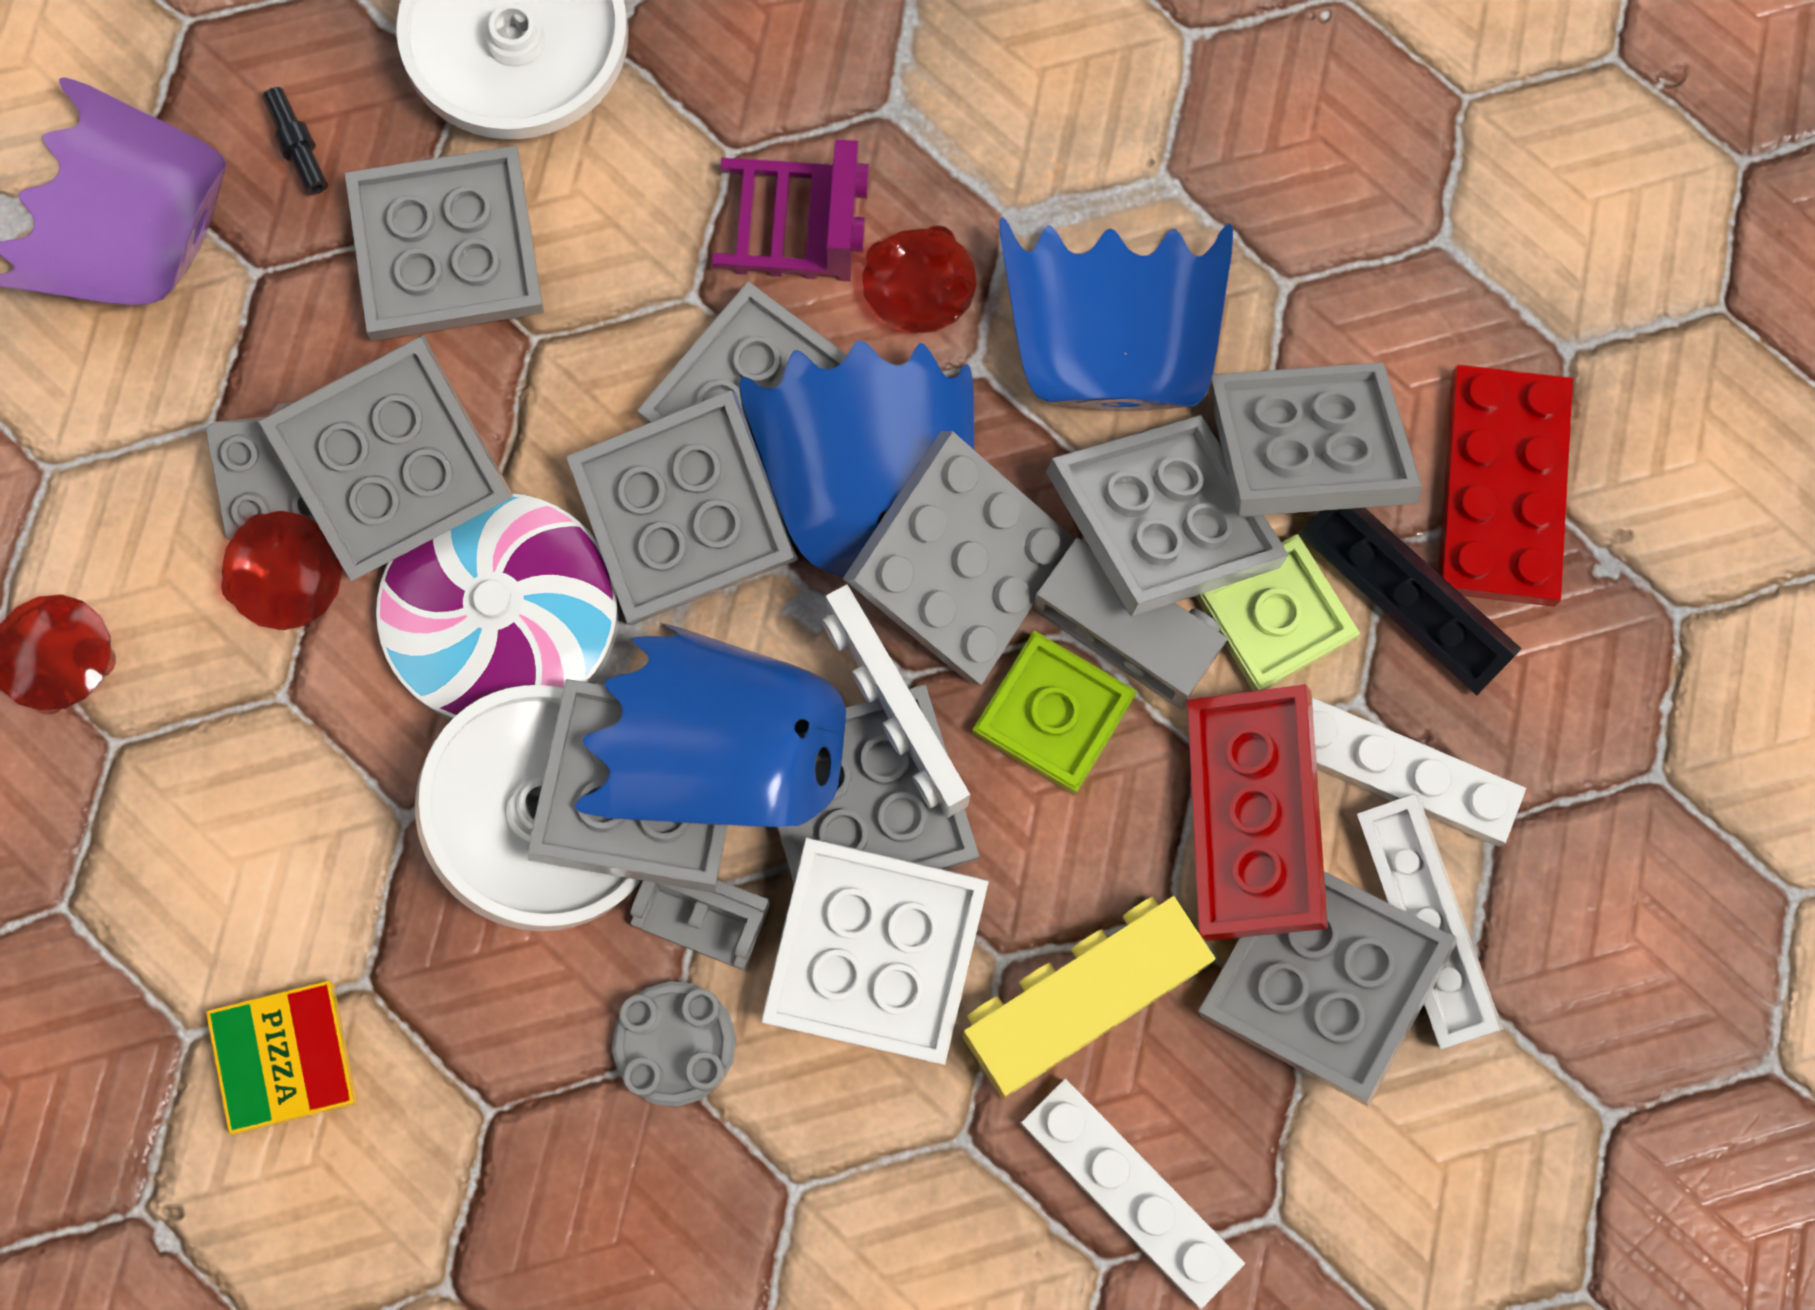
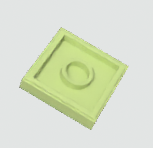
(1280, 618)

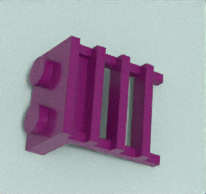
(832, 220)

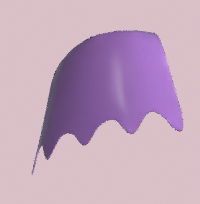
(94, 215)

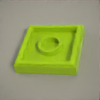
(1054, 713)

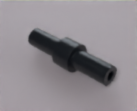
(294, 140)

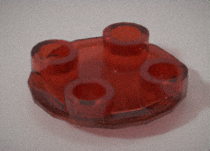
(919, 280)
(280, 571)
(53, 653)

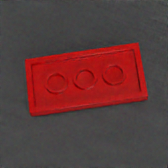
(1506, 485)
(1256, 814)

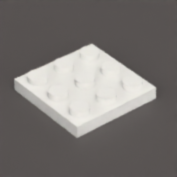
(874, 951)

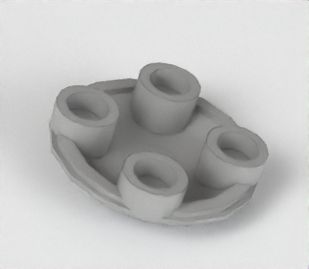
(673, 1043)

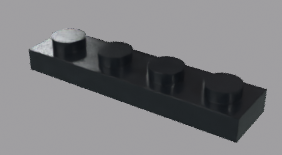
(1412, 594)

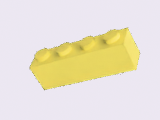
(1087, 996)

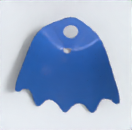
(1093, 307)
(850, 440)
(715, 737)

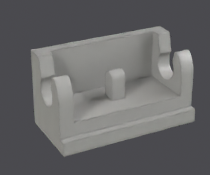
(713, 924)

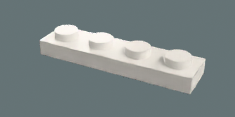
(907, 725)
(1402, 767)
(1419, 885)
(1132, 1194)

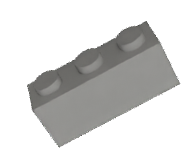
(1158, 648)

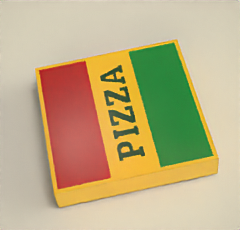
(281, 1058)

